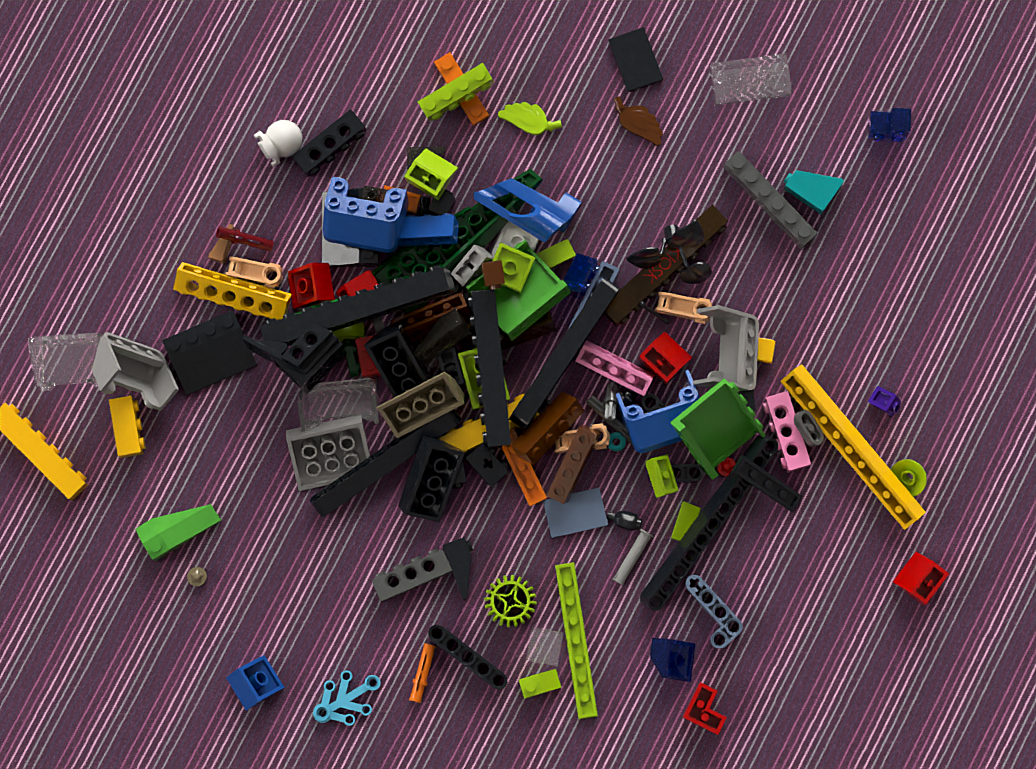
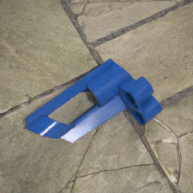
(545, 216)

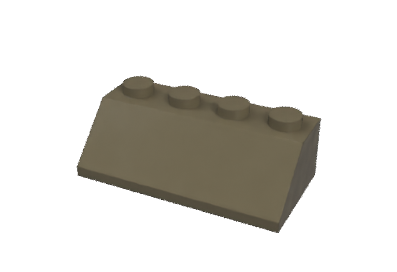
(422, 404)

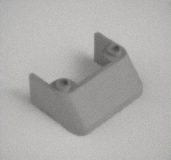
(737, 347)

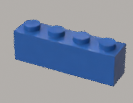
(429, 230)

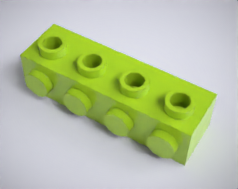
(456, 92)

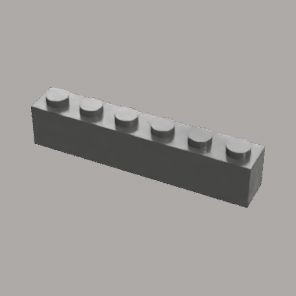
(770, 200)

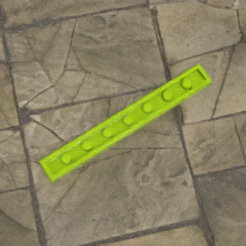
(576, 640)

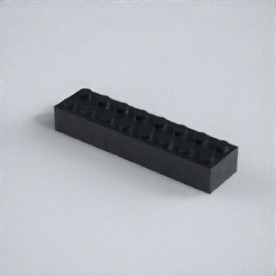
(491, 369)

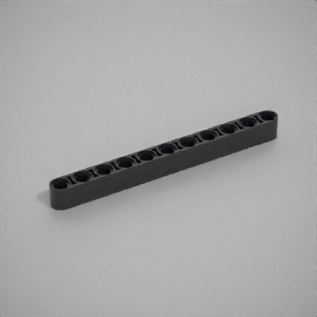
(704, 530)

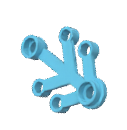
(343, 700)

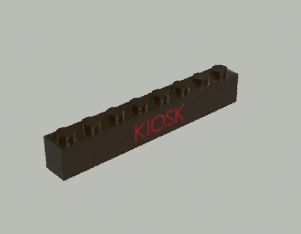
(647, 281)

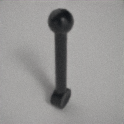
(642, 304)

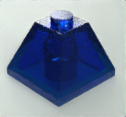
(673, 658)

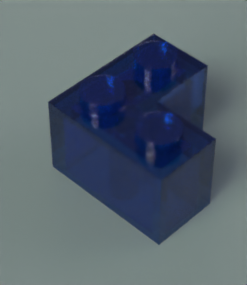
(890, 125)

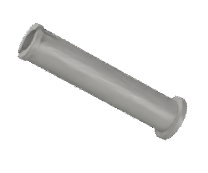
(632, 557)

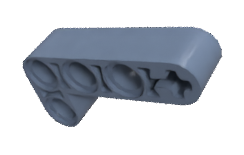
(710, 609)

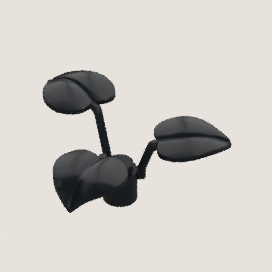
(674, 237)

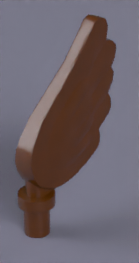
(638, 121)

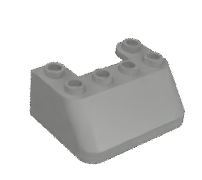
(134, 368)

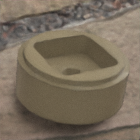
(197, 576)

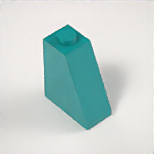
(812, 188)

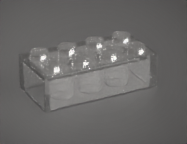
(750, 79)

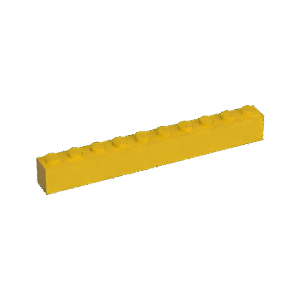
(853, 447)

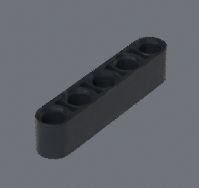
(458, 654)

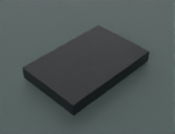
(635, 59)

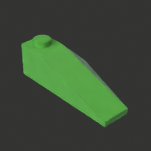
(171, 531)

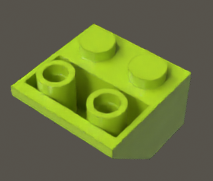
(430, 173)

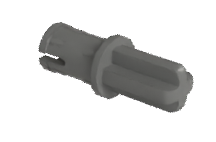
(610, 403)

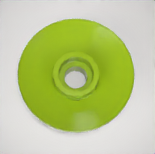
(915, 485)

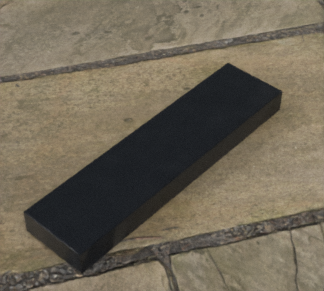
(766, 483)

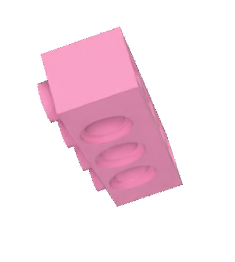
(615, 368)
(783, 402)

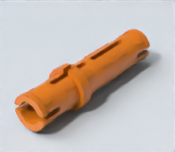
(422, 673)

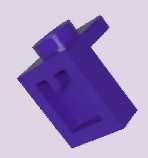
(885, 401)

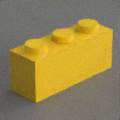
(126, 426)

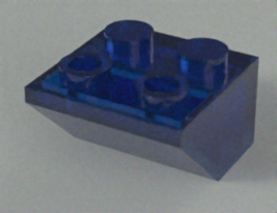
(579, 275)

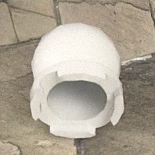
(281, 140)

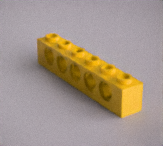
(242, 289)

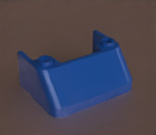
(654, 428)

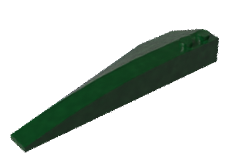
(476, 227)

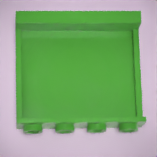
(539, 295)
(717, 425)

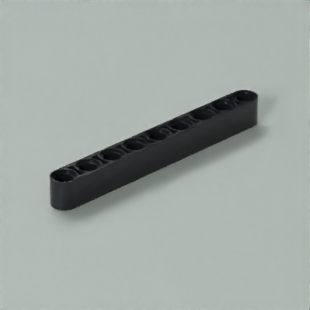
(564, 353)
(380, 464)

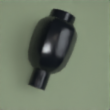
(626, 520)

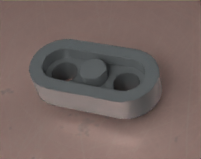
(808, 428)

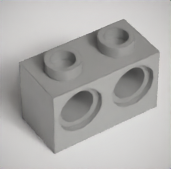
(470, 265)

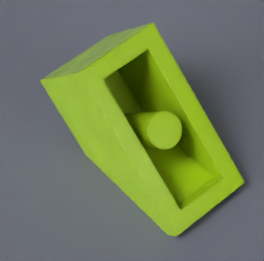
(539, 683)

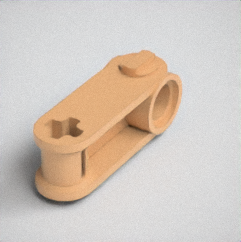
(255, 271)
(682, 306)
(565, 440)

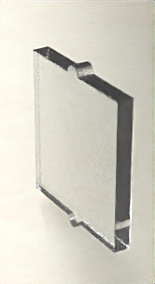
(544, 646)

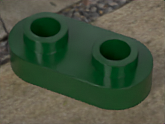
(353, 366)

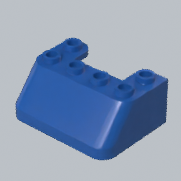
(363, 221)

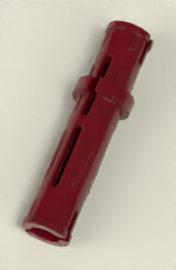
(223, 233)

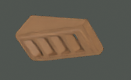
(221, 249)

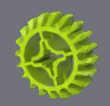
(516, 585)

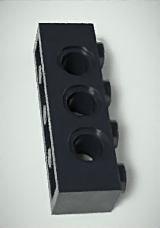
(332, 133)

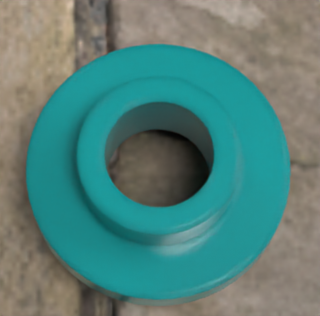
(622, 442)

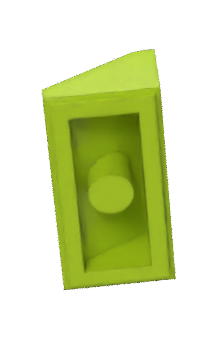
(661, 476)
(685, 519)

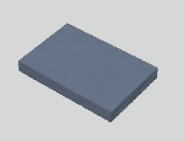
(581, 513)

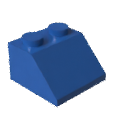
(255, 682)

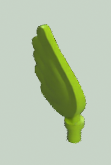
(528, 118)

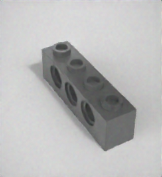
(381, 579)

